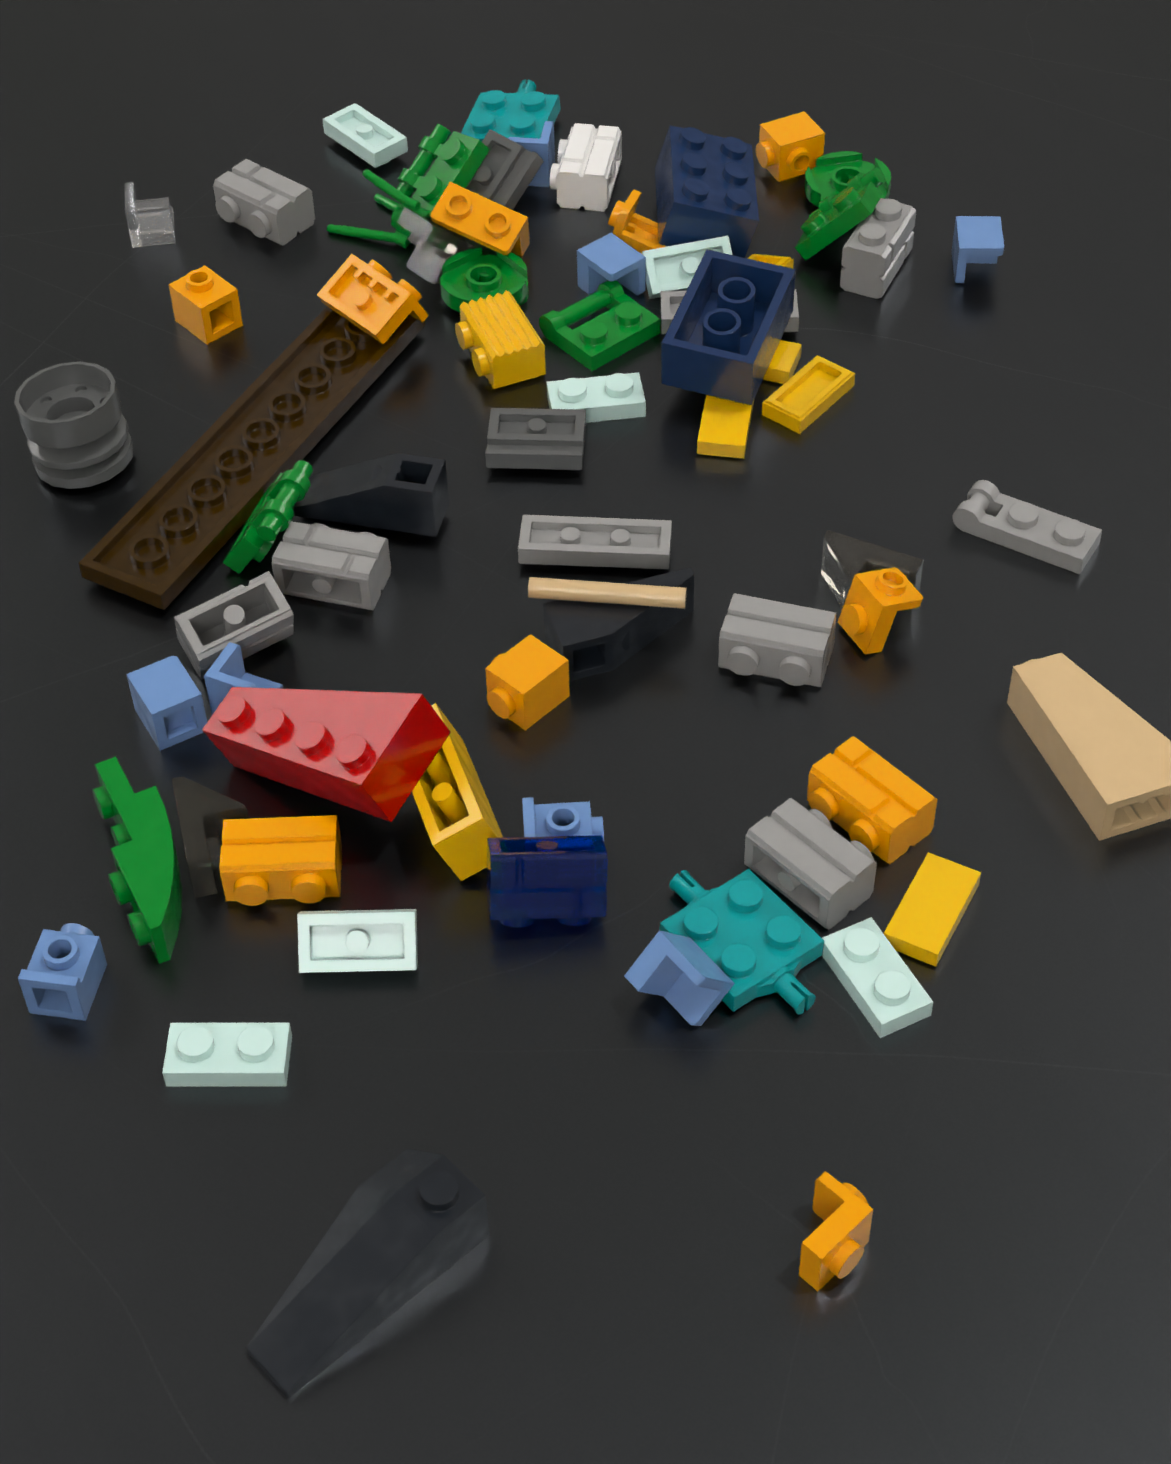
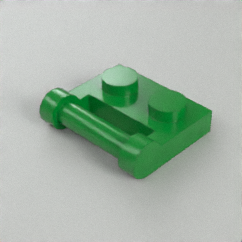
(606, 335)

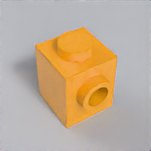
(790, 145)
(205, 304)
(527, 682)

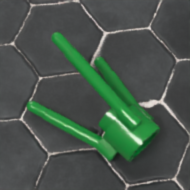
(401, 234)

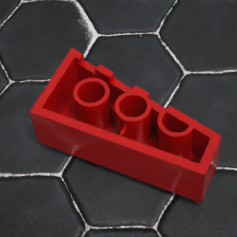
(331, 743)

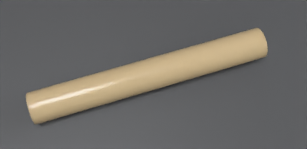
(607, 592)

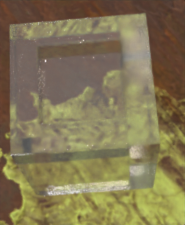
(149, 220)

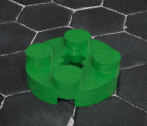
(835, 171)
(475, 275)

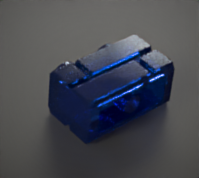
(546, 879)

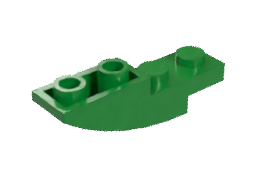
(143, 858)

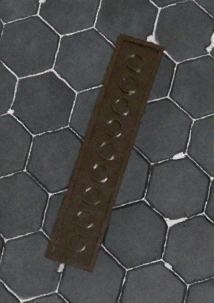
(231, 466)

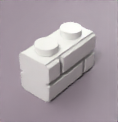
(587, 167)

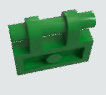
(454, 162)
(840, 212)
(270, 516)

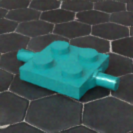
(512, 113)
(748, 937)

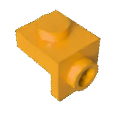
(633, 228)
(874, 604)
(841, 1238)

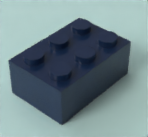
(705, 189)
(728, 327)

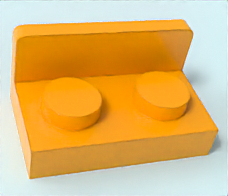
(482, 220)
(370, 298)

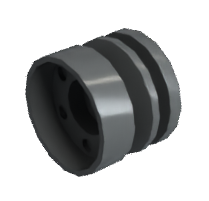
(74, 424)

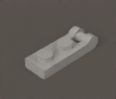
(1026, 528)

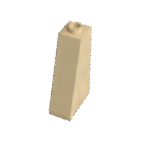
(1094, 744)

